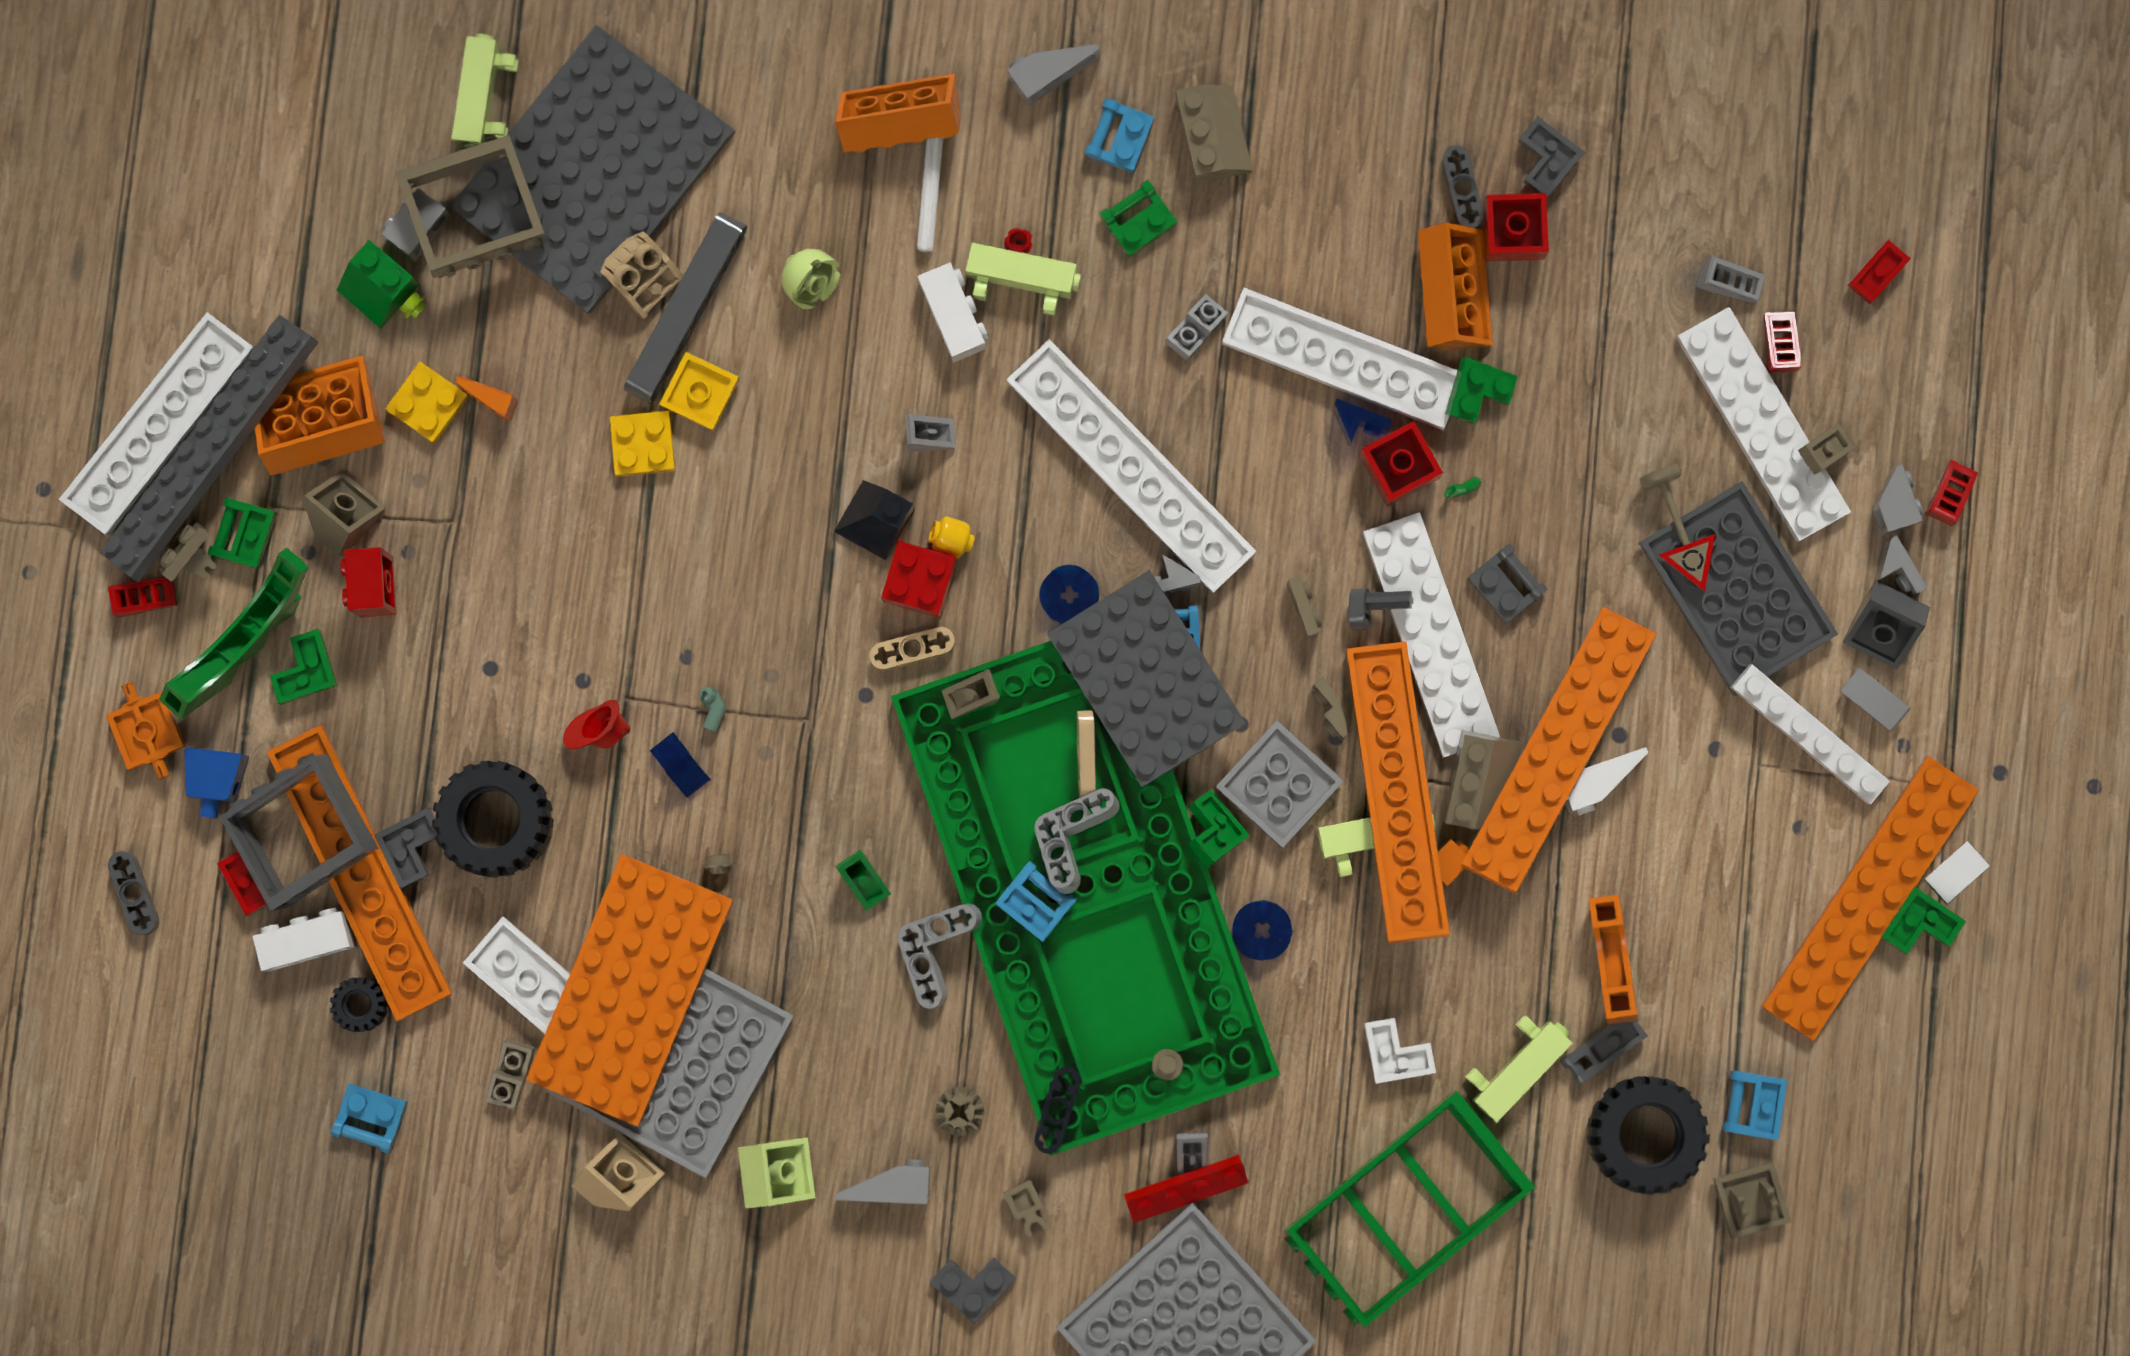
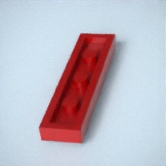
(1186, 1188)

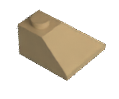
(617, 1176)

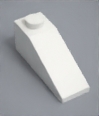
(1600, 780)

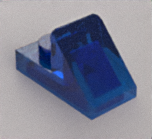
(1352, 416)
(680, 765)

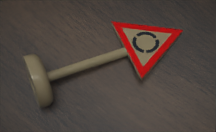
(1692, 558)

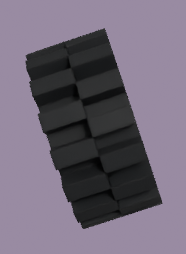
(345, 992)

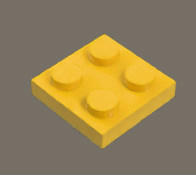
(699, 391)
(427, 402)
(642, 443)

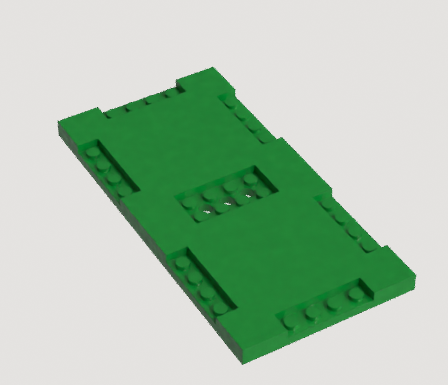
(1131, 959)

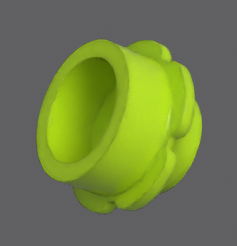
(413, 305)

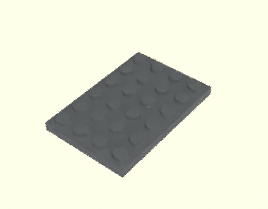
(1754, 595)
(1146, 678)

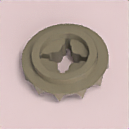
(974, 1111)

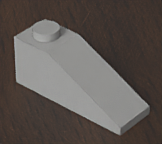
(1046, 70)
(898, 1185)

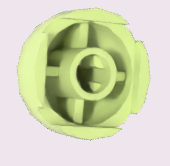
(809, 277)

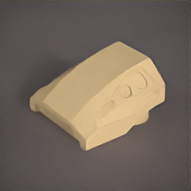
(641, 272)

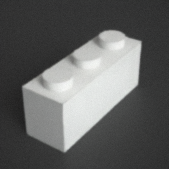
(953, 311)
(303, 940)

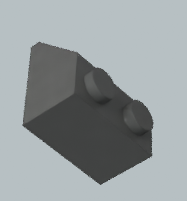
(1886, 624)

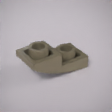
(1334, 718)
(510, 1074)

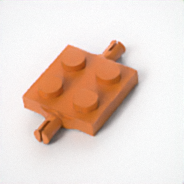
(145, 731)

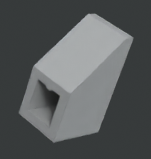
(1895, 504)

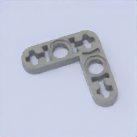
(1063, 828)
(926, 939)

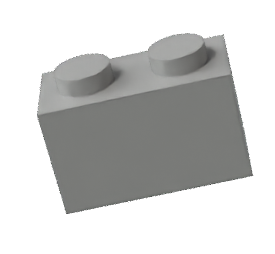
(400, 228)

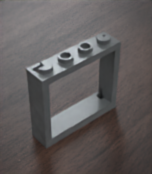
(253, 854)

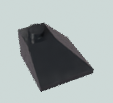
(875, 519)

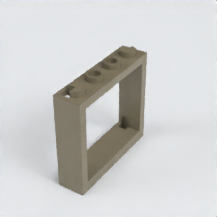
(460, 162)

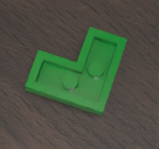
(1473, 383)
(312, 673)
(1222, 829)
(1921, 914)

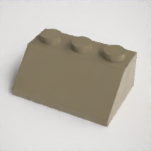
(1212, 132)
(1478, 777)

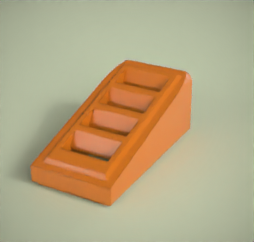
(494, 399)

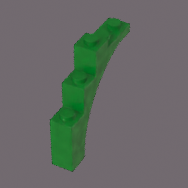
(241, 640)

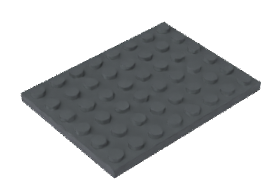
(603, 160)

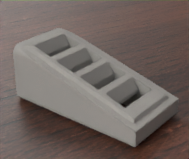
(1714, 263)

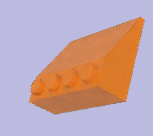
(320, 417)

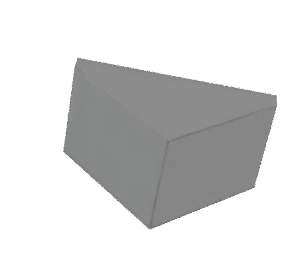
(929, 433)
(1191, 1151)

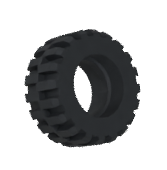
(453, 810)
(1688, 1146)

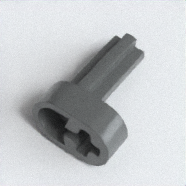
(1362, 602)

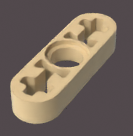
(892, 661)
(1085, 752)

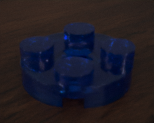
(1056, 584)
(1279, 931)

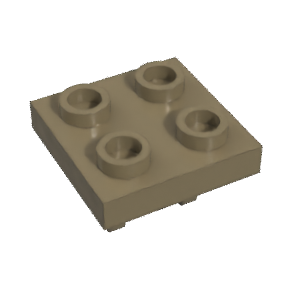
(187, 554)
(1751, 1200)

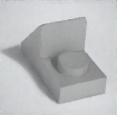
(1896, 559)
(1177, 578)

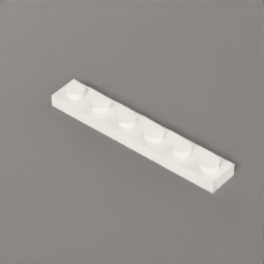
(1810, 734)

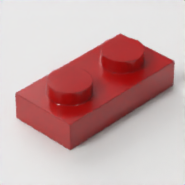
(1879, 271)
(242, 884)

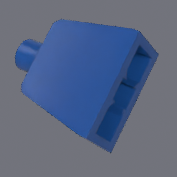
(213, 777)

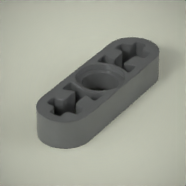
(1450, 169)
(133, 870)

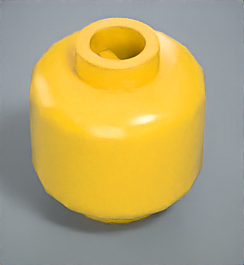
(951, 537)

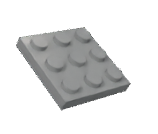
(1279, 784)

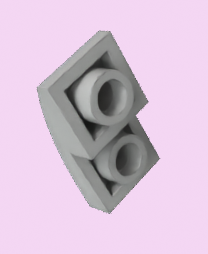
(1196, 327)
(1875, 699)

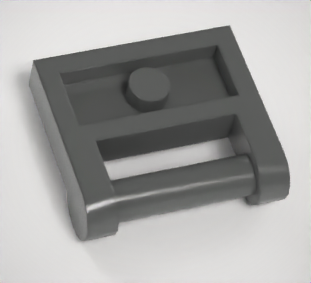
(1499, 590)

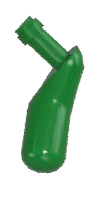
(1467, 487)

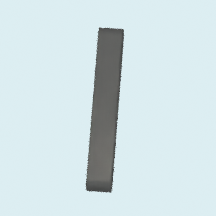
(685, 308)

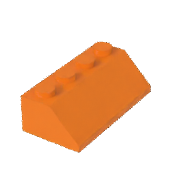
(898, 113)
(1455, 287)

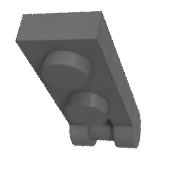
(1603, 1049)

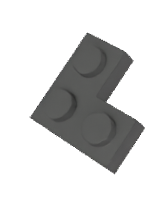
(1555, 154)
(400, 846)
(974, 1295)

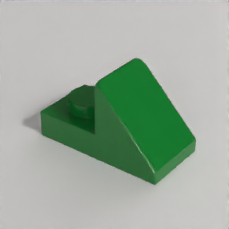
(863, 880)

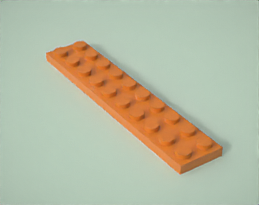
(1559, 750)
(1397, 793)
(367, 889)
(1869, 898)

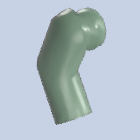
(715, 707)

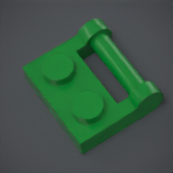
(1144, 226)
(251, 535)

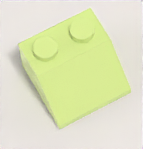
(776, 1173)

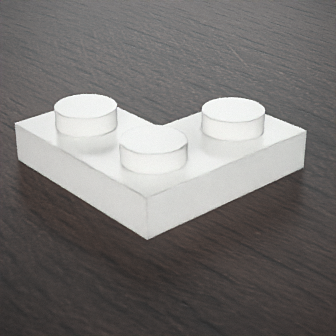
(1389, 1060)

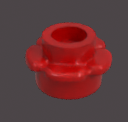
(1018, 234)

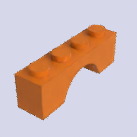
(1613, 959)

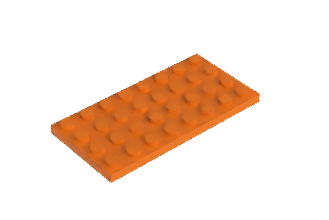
(629, 990)

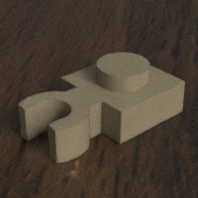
(1024, 1203)

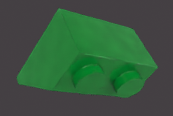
(376, 284)

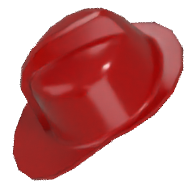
(598, 726)

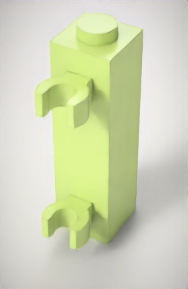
(477, 91)
(1023, 272)
(1345, 839)
(1522, 1070)

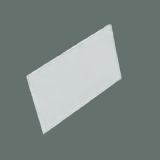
(1957, 872)

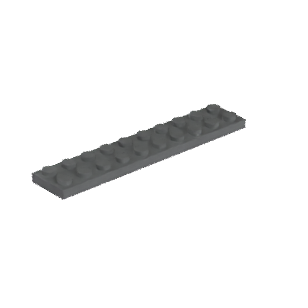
(208, 448)

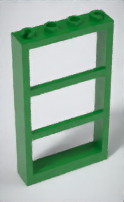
(1489, 1146)

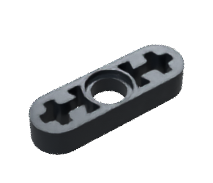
(1059, 1135)

